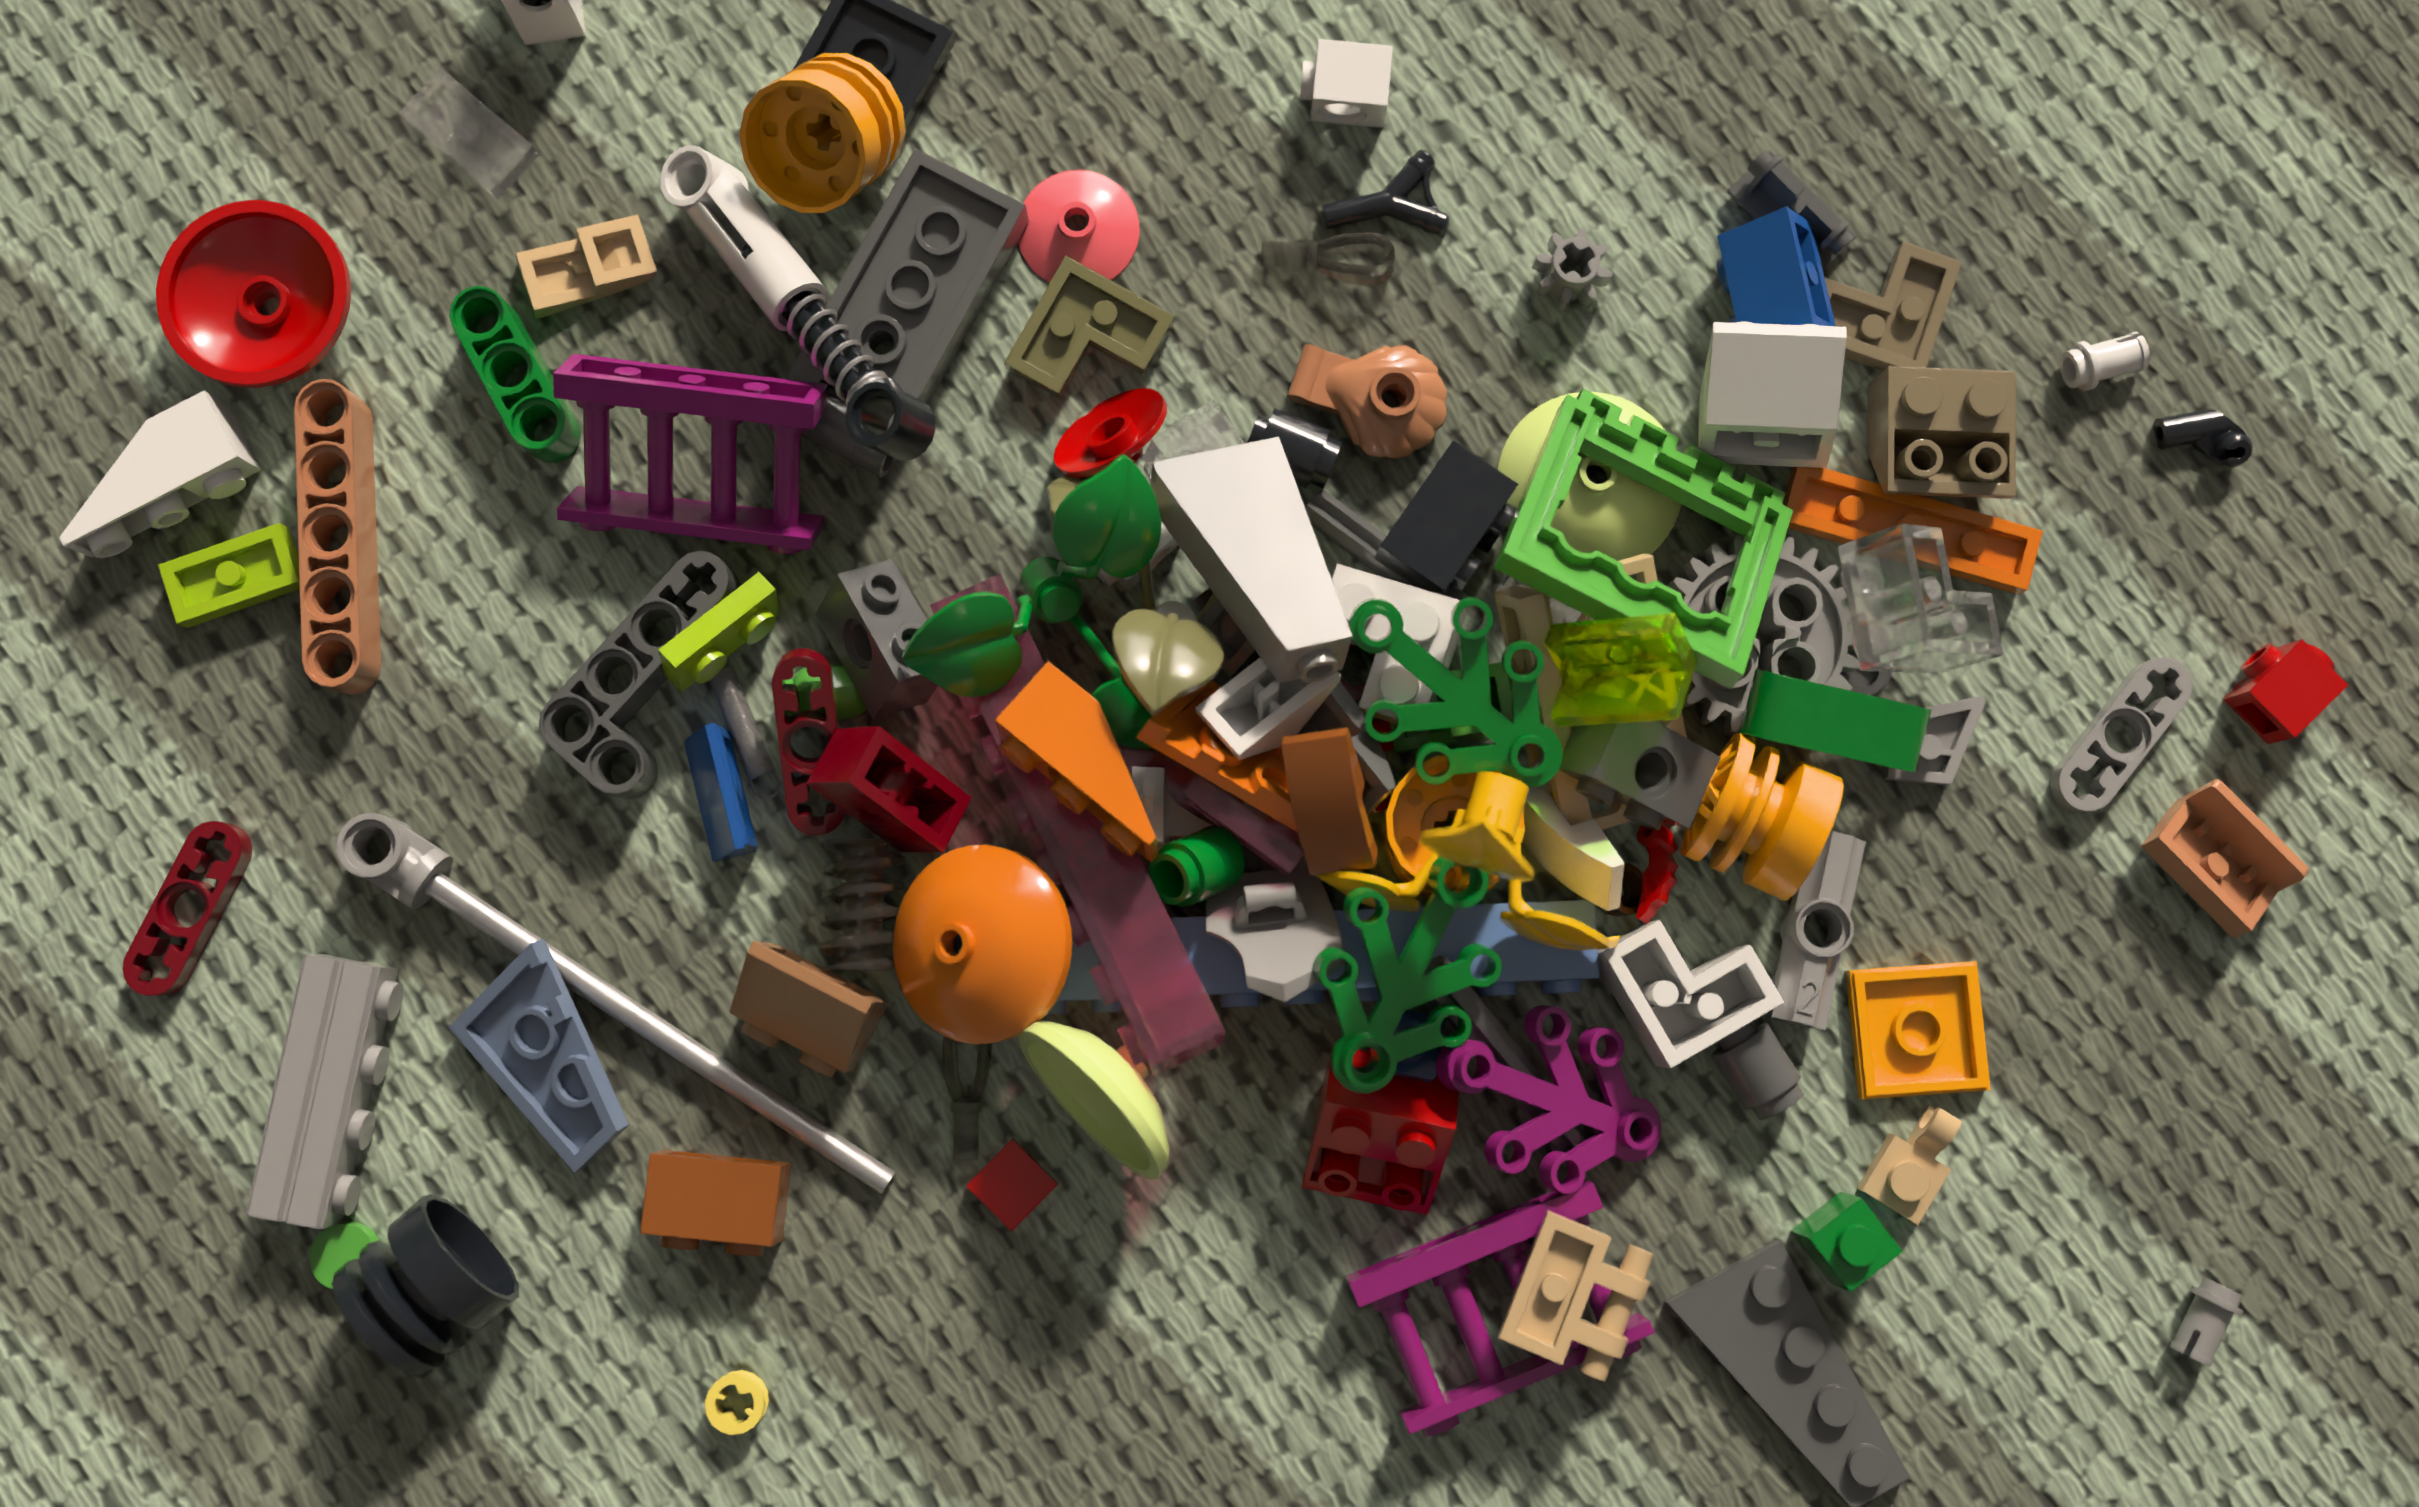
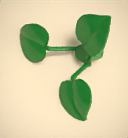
(1100, 524)

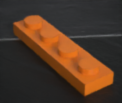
(1975, 543)

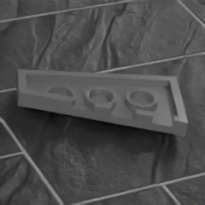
(1784, 1356)

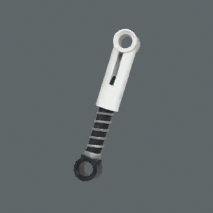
(794, 300)

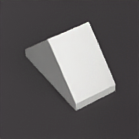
(1258, 711)

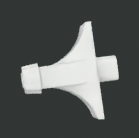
(1164, 813)

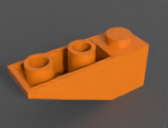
(1069, 741)

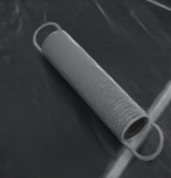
(742, 726)

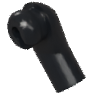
(2208, 433)

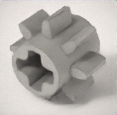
(1571, 286)

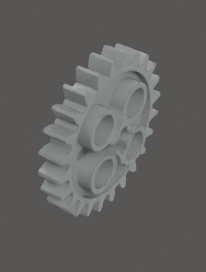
(1815, 642)

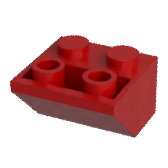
(1383, 1142)

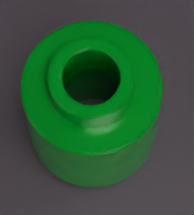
(1197, 866)

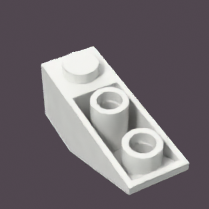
(162, 472)

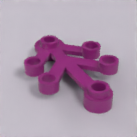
(1564, 1101)

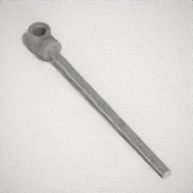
(418, 872)

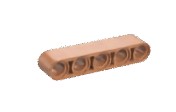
(320, 514)

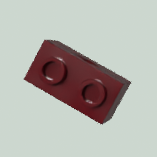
(889, 789)

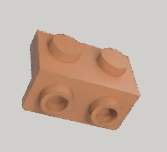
(2223, 856)

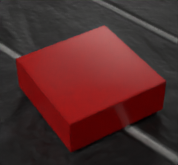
(1012, 1184)

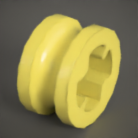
(728, 1421)

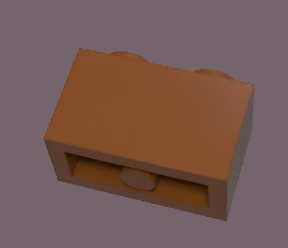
(715, 1200)

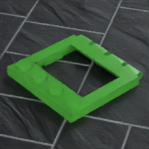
(1694, 478)

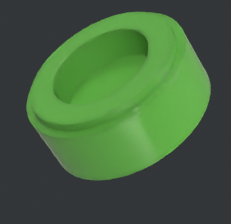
(336, 1247)

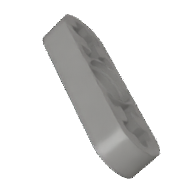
(2135, 690)

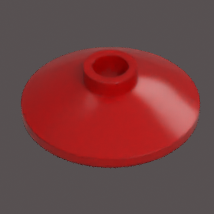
(1109, 430)

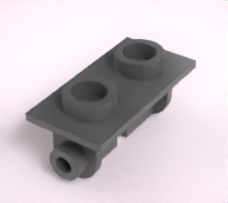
(1773, 186)

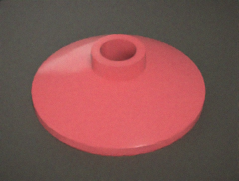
(1102, 246)

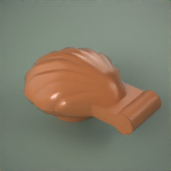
(1355, 391)

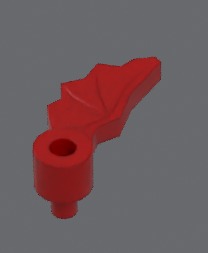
(1660, 873)

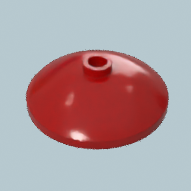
(224, 273)

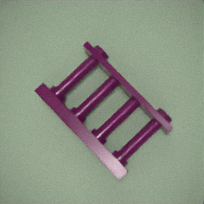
(724, 402)
(1446, 1263)

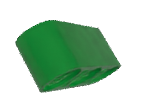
(495, 356)
(1835, 721)

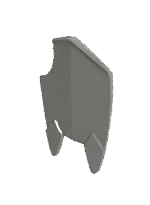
(1276, 928)

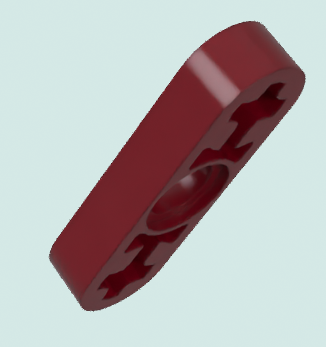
(787, 698)
(161, 913)

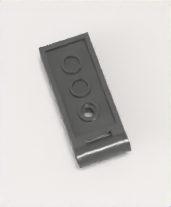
(917, 286)

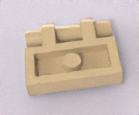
(1556, 1288)

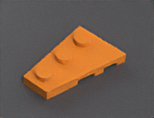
(1191, 742)

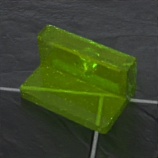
(1620, 669)

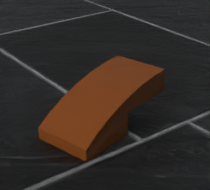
(1328, 802)

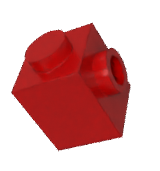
(2284, 689)

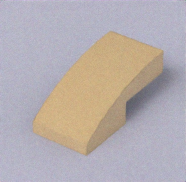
(594, 265)

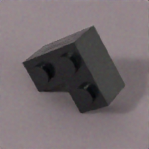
(1449, 517)

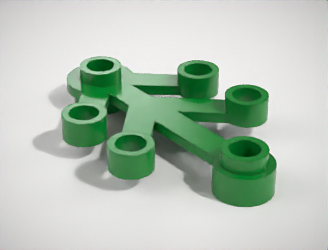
(1465, 700)
(1403, 981)

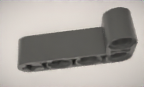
(629, 645)

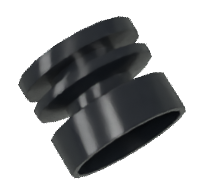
(425, 1286)

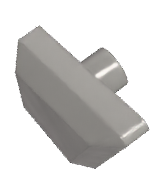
(1944, 743)

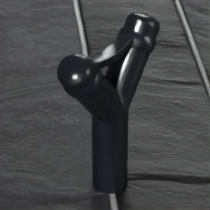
(1393, 201)

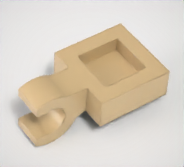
(1906, 1172)

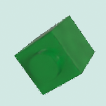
(1846, 1241)

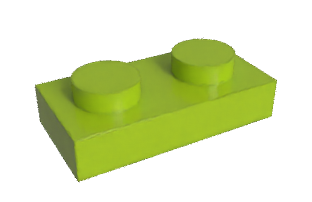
(231, 575)
(704, 645)

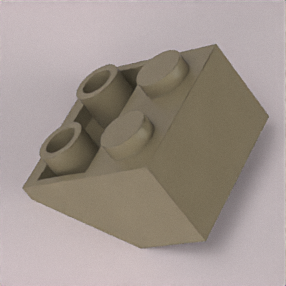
(1943, 432)

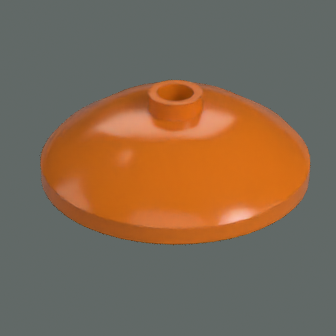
(1011, 949)

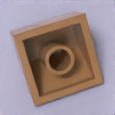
(805, 1007)

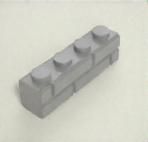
(324, 1092)

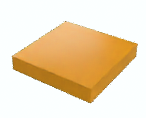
(1917, 1030)

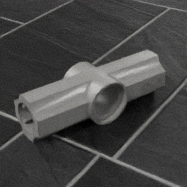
(1809, 972)

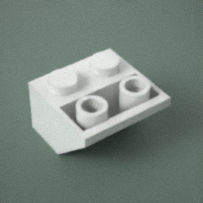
(1771, 393)

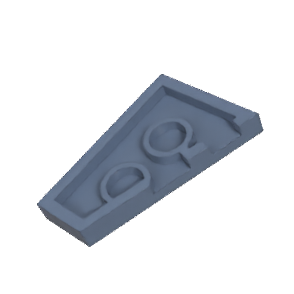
(542, 1056)

